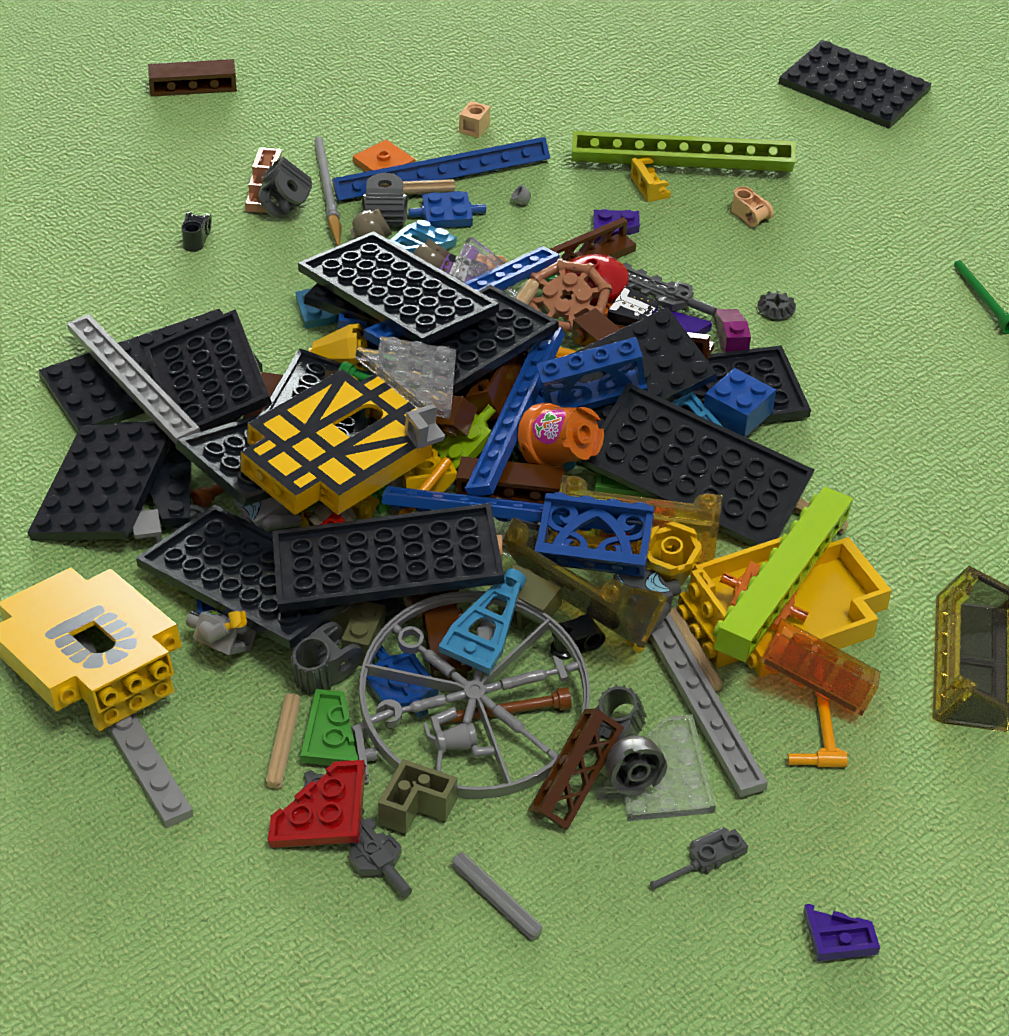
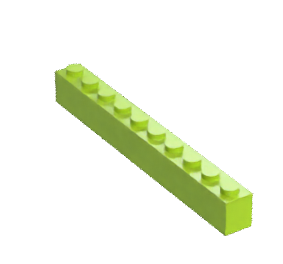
(684, 151)
(782, 574)

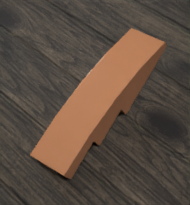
(263, 160)

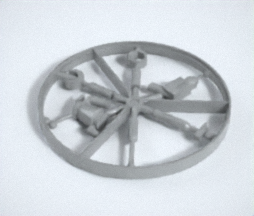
(464, 735)

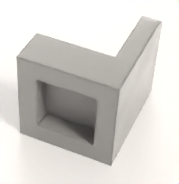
(421, 426)
(148, 525)

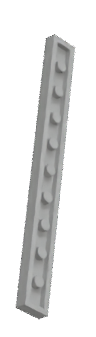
(132, 378)
(707, 709)
(147, 764)

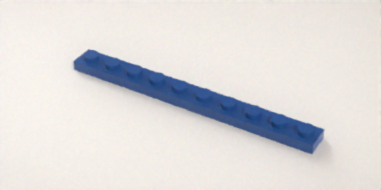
(450, 166)
(500, 277)
(505, 432)
(502, 509)

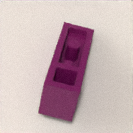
(732, 330)

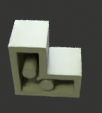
(538, 593)
(361, 624)
(416, 790)

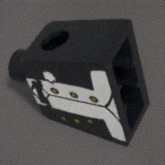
(631, 307)

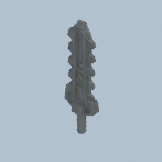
(670, 294)
(375, 852)

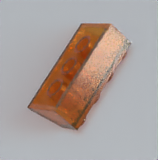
(821, 668)

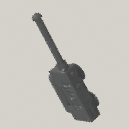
(706, 856)

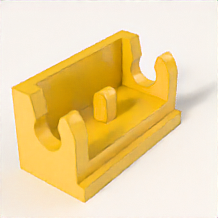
(648, 181)

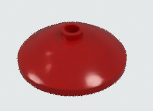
(609, 269)

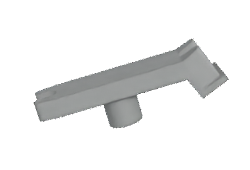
(363, 753)

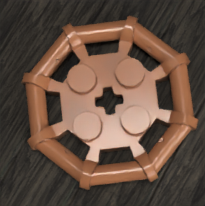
(571, 285)

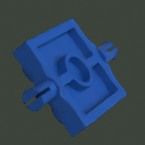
(447, 209)
(401, 692)

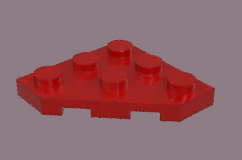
(323, 810)

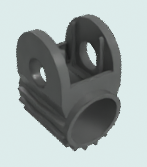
(285, 184)
(389, 200)
(324, 658)
(610, 701)

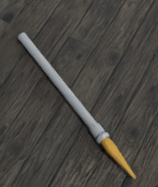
(332, 212)

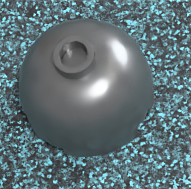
(635, 764)

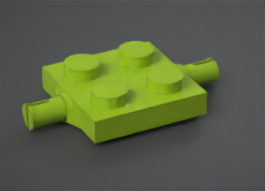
(467, 445)

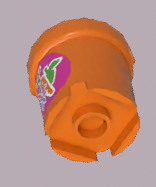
(558, 434)

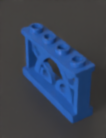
(594, 394)
(591, 509)

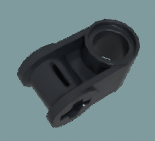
(195, 231)
(583, 632)

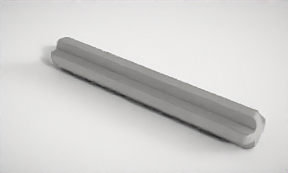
(497, 896)

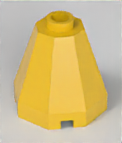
(342, 345)
(673, 551)

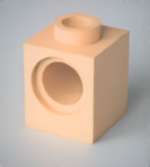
(474, 119)

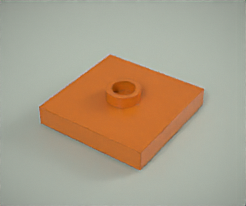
(382, 156)

